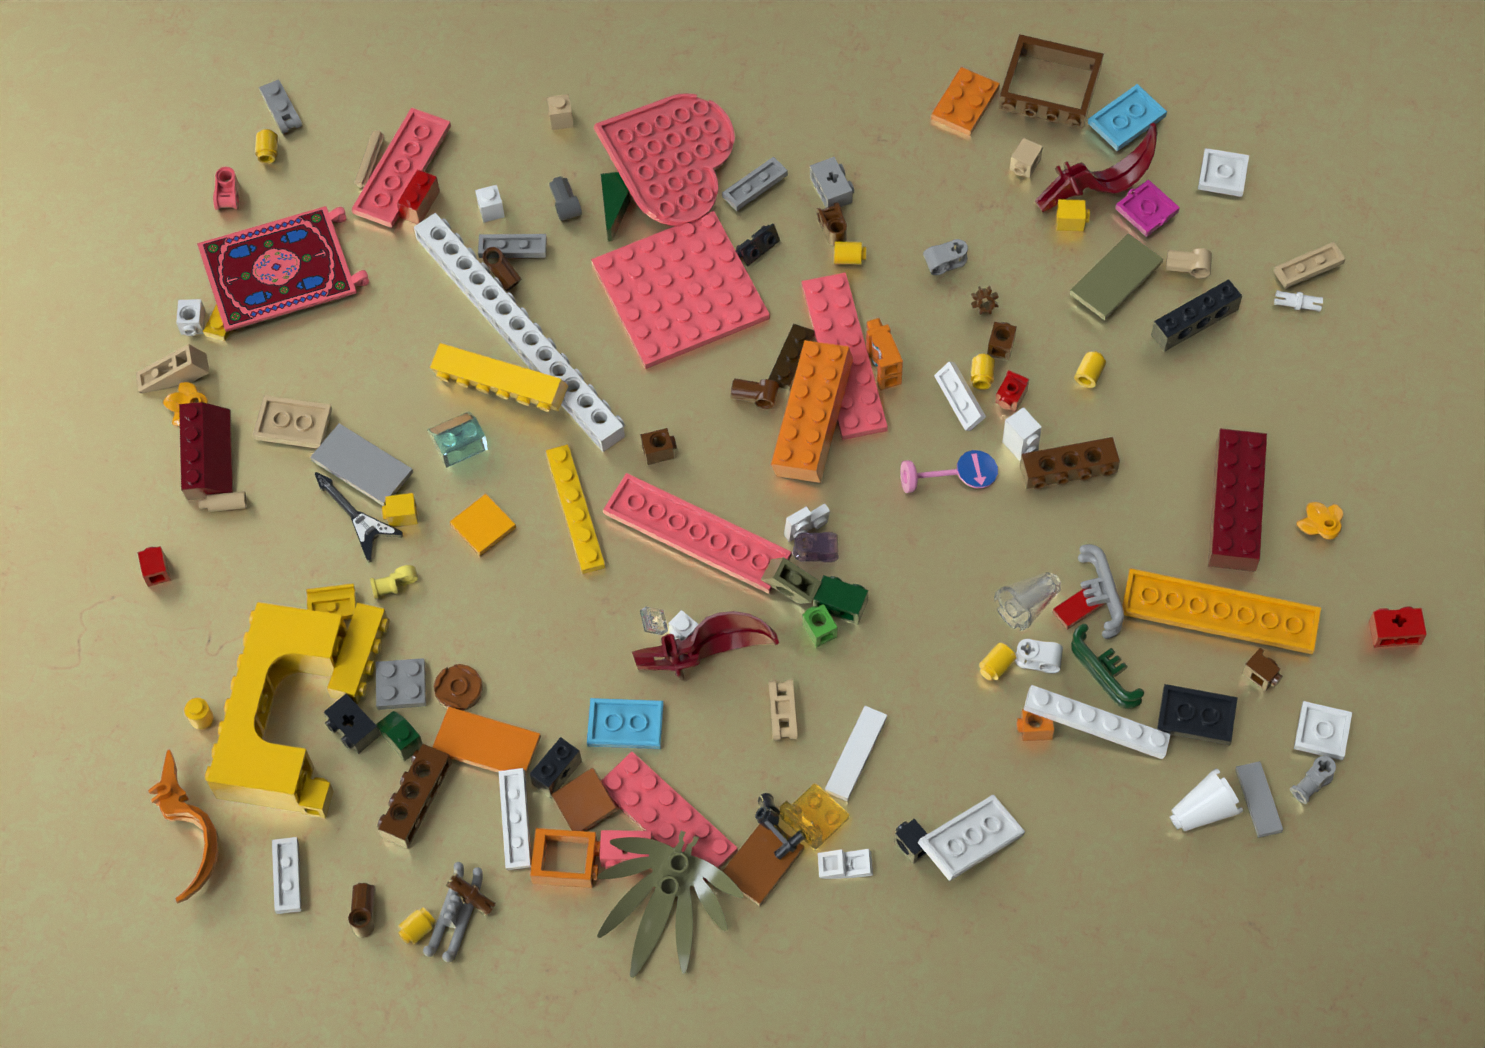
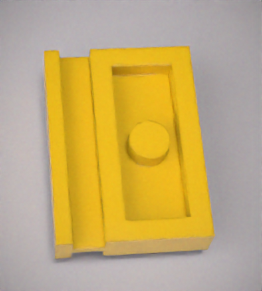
(333, 599)

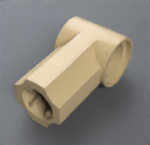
(1195, 262)

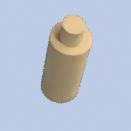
(224, 501)

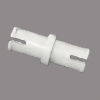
(1298, 300)

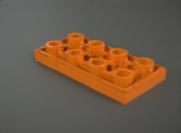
(486, 742)

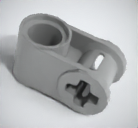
(944, 256)

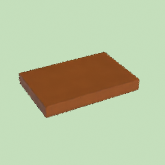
(757, 868)

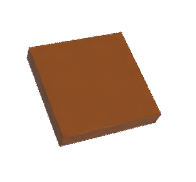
(584, 801)

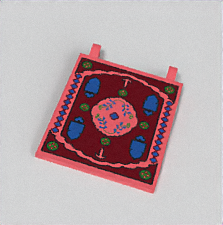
(278, 268)

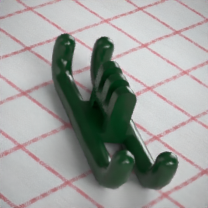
(1104, 670)

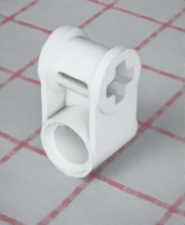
(1041, 655)

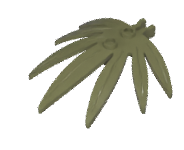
(672, 877)

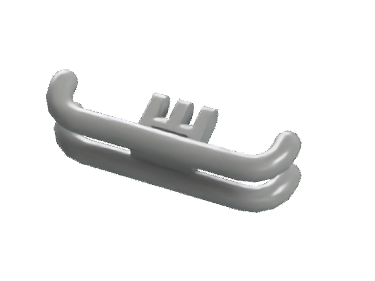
(1102, 588)
(453, 915)

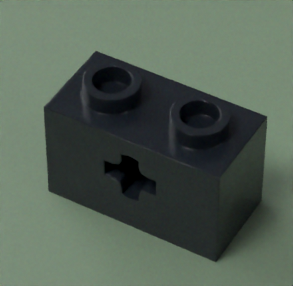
(347, 712)
(555, 767)

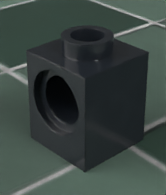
(907, 839)

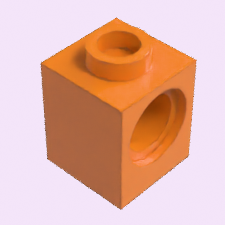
(1029, 733)

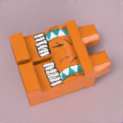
(884, 354)

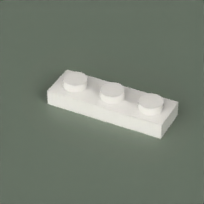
(960, 396)
(286, 875)

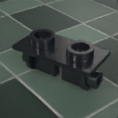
(760, 243)

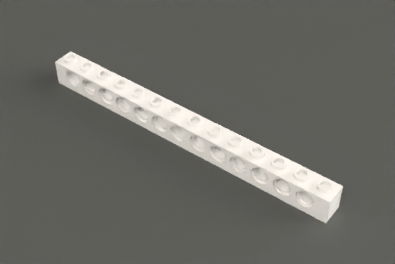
(435, 228)

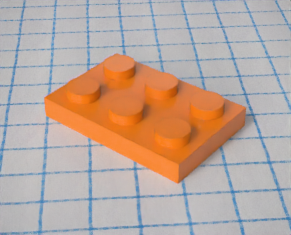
(965, 101)

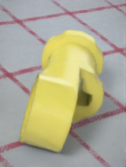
(402, 576)

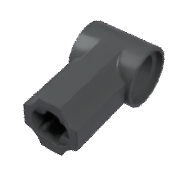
(565, 202)

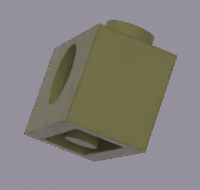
(791, 580)

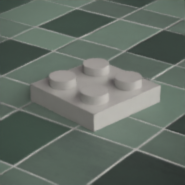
(400, 684)

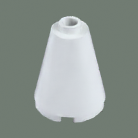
(1206, 803)

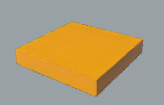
(482, 524)

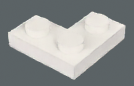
(805, 520)

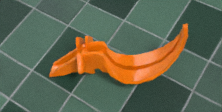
(172, 804)

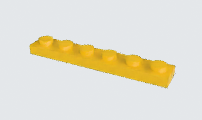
(575, 509)

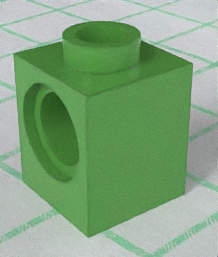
(821, 634)

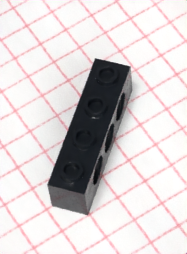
(1196, 315)

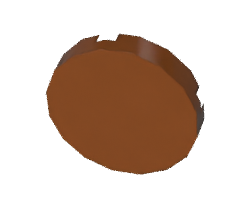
(458, 687)

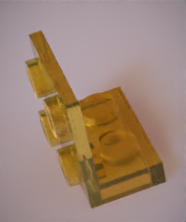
(814, 815)

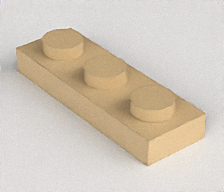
(1309, 265)

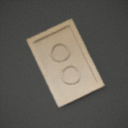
(292, 422)

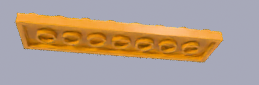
(1221, 611)

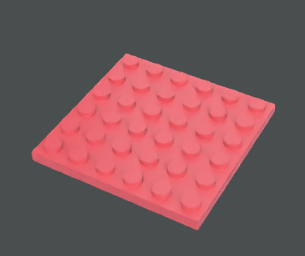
(680, 290)

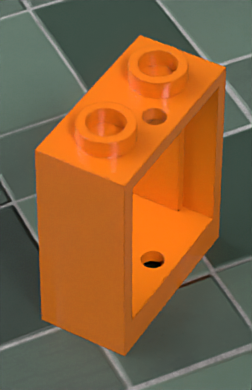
(568, 879)

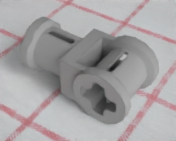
(1314, 779)

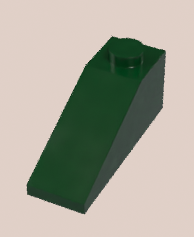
(616, 201)

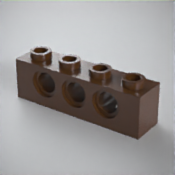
(1077, 454)
(403, 831)

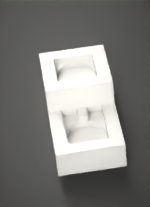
(843, 864)

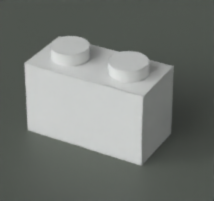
(1021, 433)

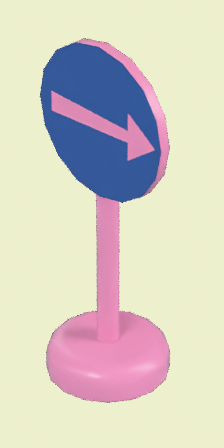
(973, 468)

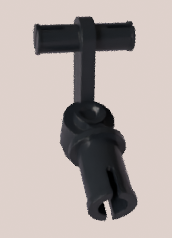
(768, 817)

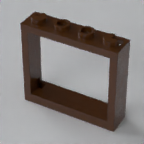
(1058, 54)

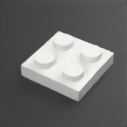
(1223, 172)
(1323, 730)

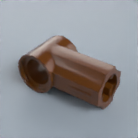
(502, 269)
(760, 393)
(362, 908)

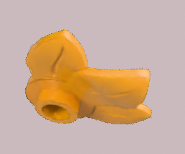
(187, 394)
(1322, 520)

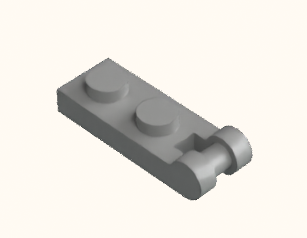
(280, 106)

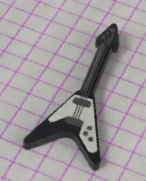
(366, 527)

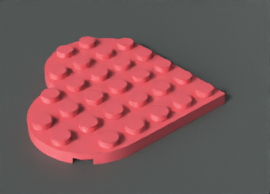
(670, 155)

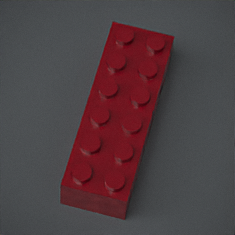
(1237, 500)

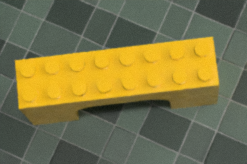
(277, 645)

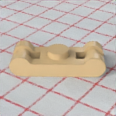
(783, 709)

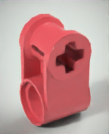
(226, 193)

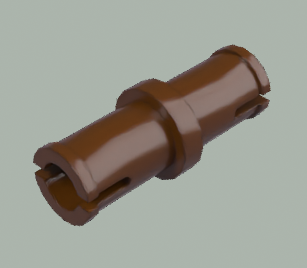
(470, 894)

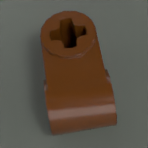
(832, 223)

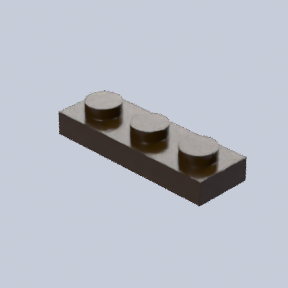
(787, 361)

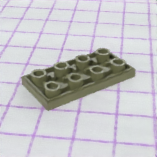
(1116, 276)

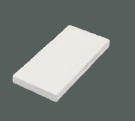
(971, 837)

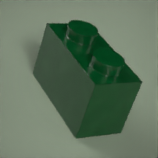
(841, 599)

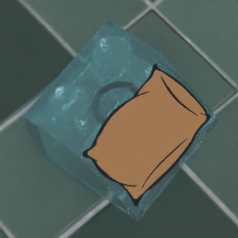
(458, 438)

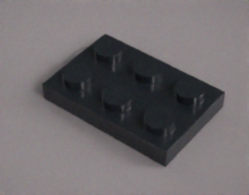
(1197, 714)

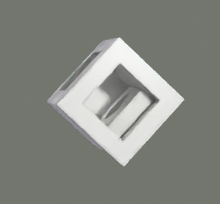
(682, 626)

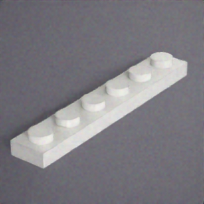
(1097, 722)

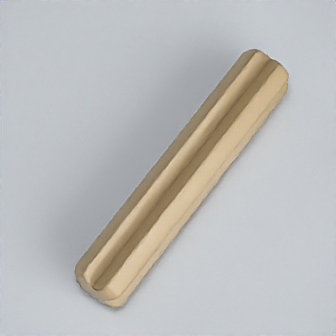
(369, 158)

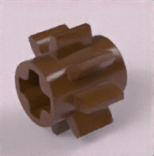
(986, 306)

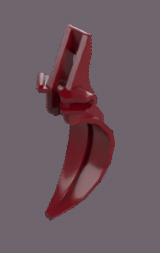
(1114, 179)
(713, 635)

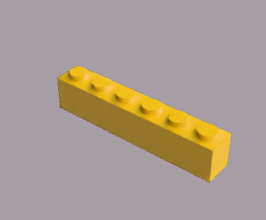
(499, 377)

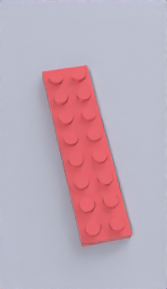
(837, 323)
(693, 531)

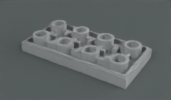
(361, 464)

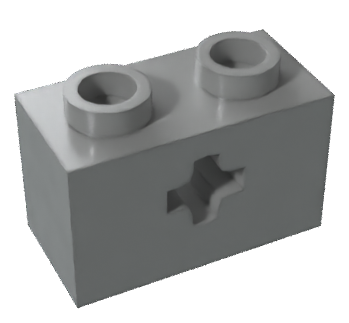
(831, 183)

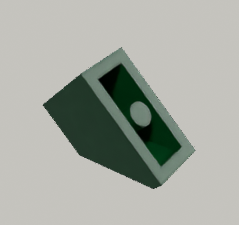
(400, 735)

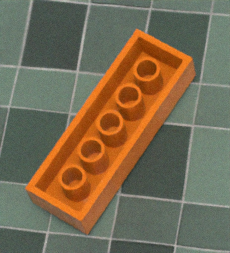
(812, 411)

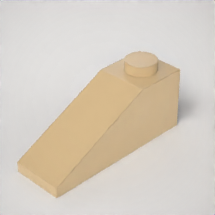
(180, 366)

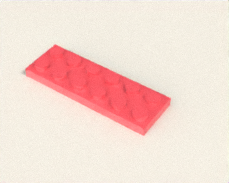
(408, 151)
(664, 812)

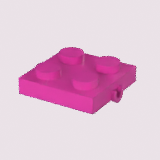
(1147, 208)

